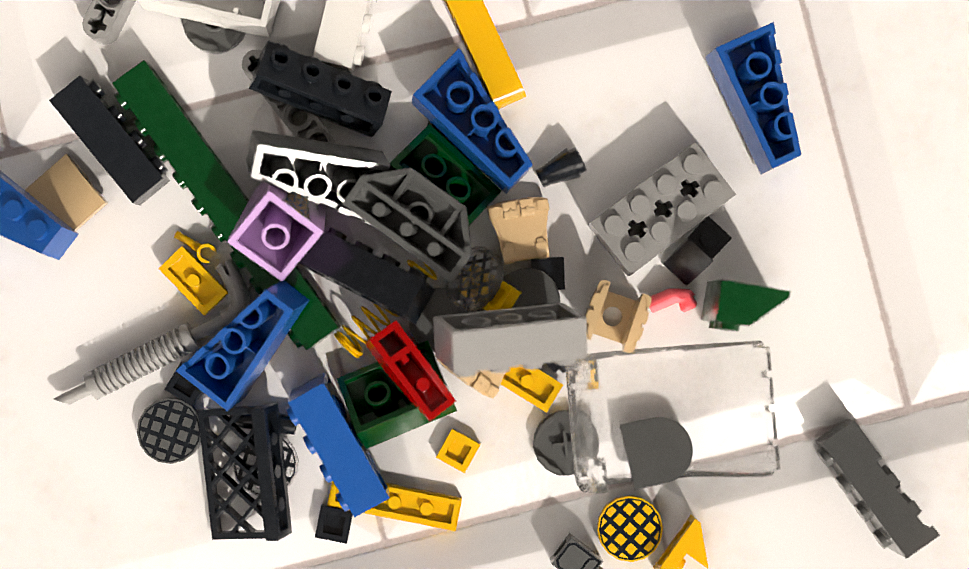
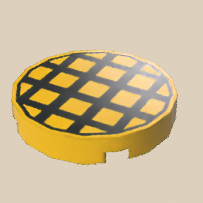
(629, 528)

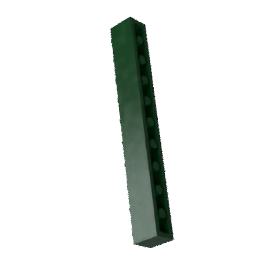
(212, 186)

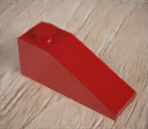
(410, 370)

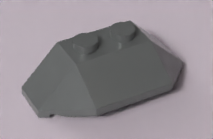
(415, 217)

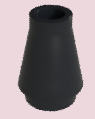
(561, 168)

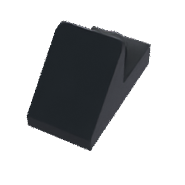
(697, 251)

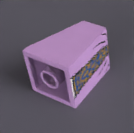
(278, 228)

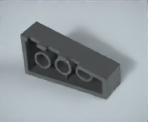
(312, 167)
(874, 489)

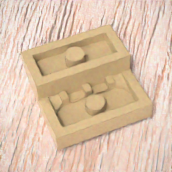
(67, 193)

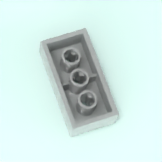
(683, 212)
(510, 338)

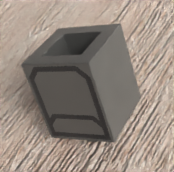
(575, 555)

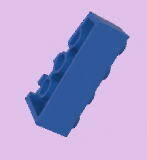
(757, 96)
(472, 122)
(30, 222)
(242, 349)
(337, 446)

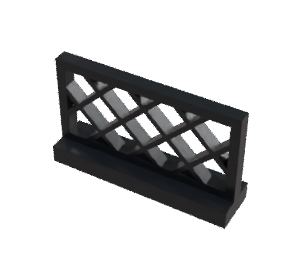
(270, 475)

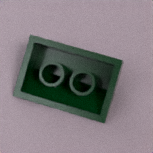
(449, 170)
(738, 304)
(379, 406)

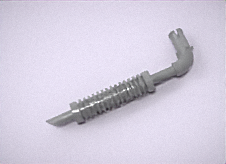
(163, 349)

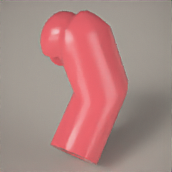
(671, 296)

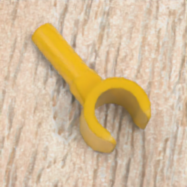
(194, 245)

